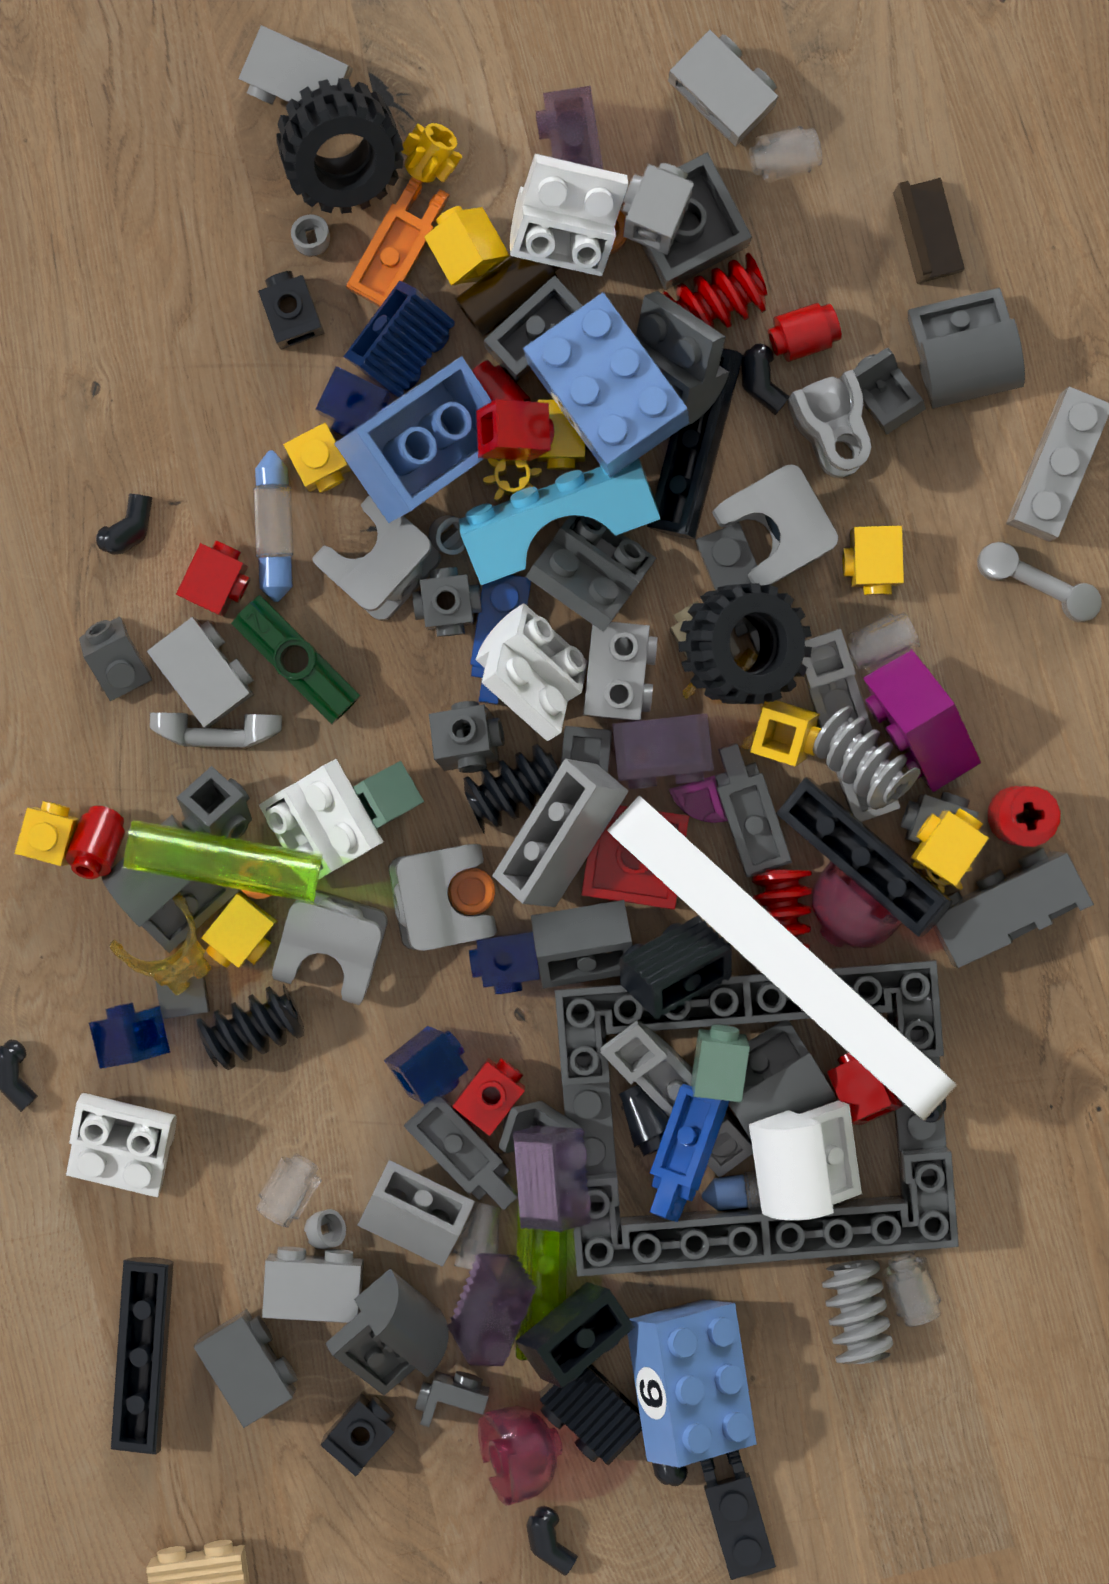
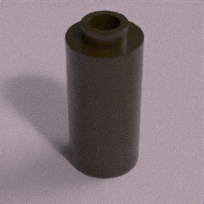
(503, 292)

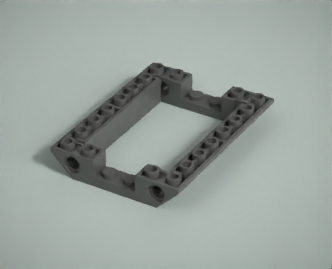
(615, 1244)

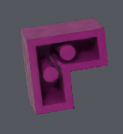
(921, 720)

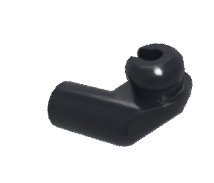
(757, 378)
(128, 531)
(10, 1083)
(544, 1543)

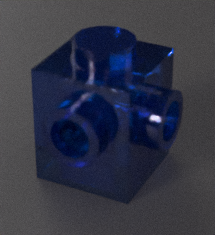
(350, 401)
(505, 961)
(129, 1035)
(428, 1064)

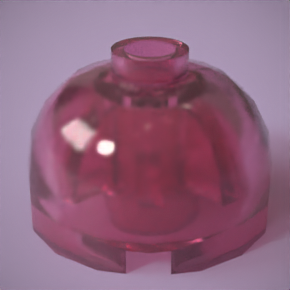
(849, 912)
(520, 1451)

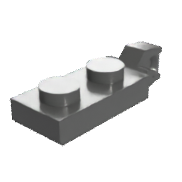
(729, 563)
(750, 814)
(461, 1151)

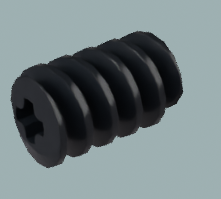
(510, 787)
(251, 1028)

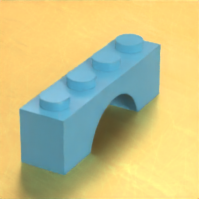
(502, 533)

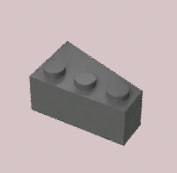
(1010, 906)

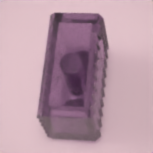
(551, 1178)
(491, 1309)

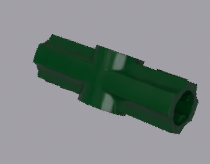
(274, 637)

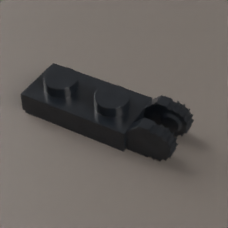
(737, 1519)

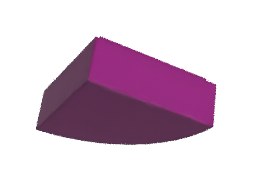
(700, 800)

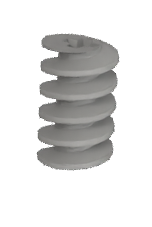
(863, 762)
(859, 1312)

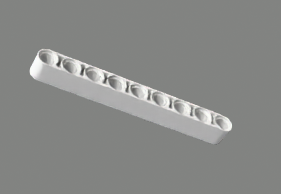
(782, 958)

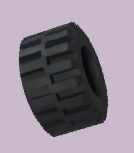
(335, 112)
(780, 644)

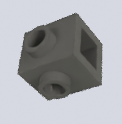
(450, 621)
(466, 737)
(215, 806)

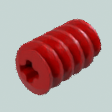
(724, 293)
(1032, 831)
(782, 896)

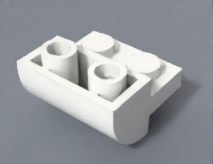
(567, 215)
(532, 669)
(322, 818)
(120, 1144)
(805, 1162)

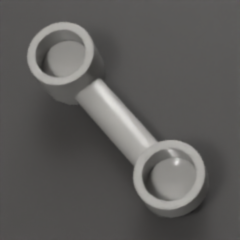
(1001, 560)
(175, 729)

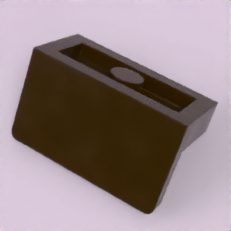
(928, 230)

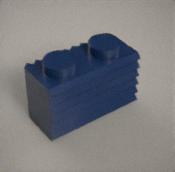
(400, 339)

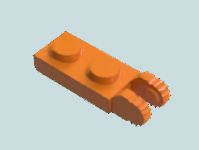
(395, 245)

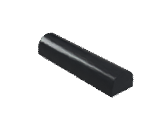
(691, 461)
(864, 857)
(142, 1355)

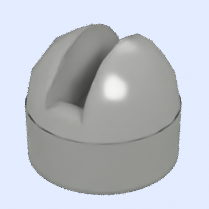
(299, 237)
(450, 541)
(335, 1225)

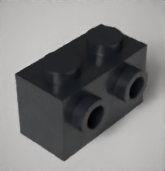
(575, 1334)

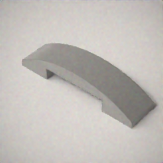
(831, 688)
(660, 1072)

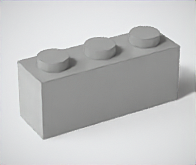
(1059, 464)
(560, 833)

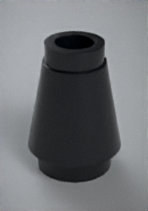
(644, 1119)

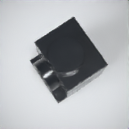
(294, 326)
(364, 1413)

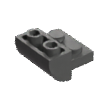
(967, 348)
(683, 351)
(591, 569)
(150, 901)
(780, 1078)
(391, 1334)

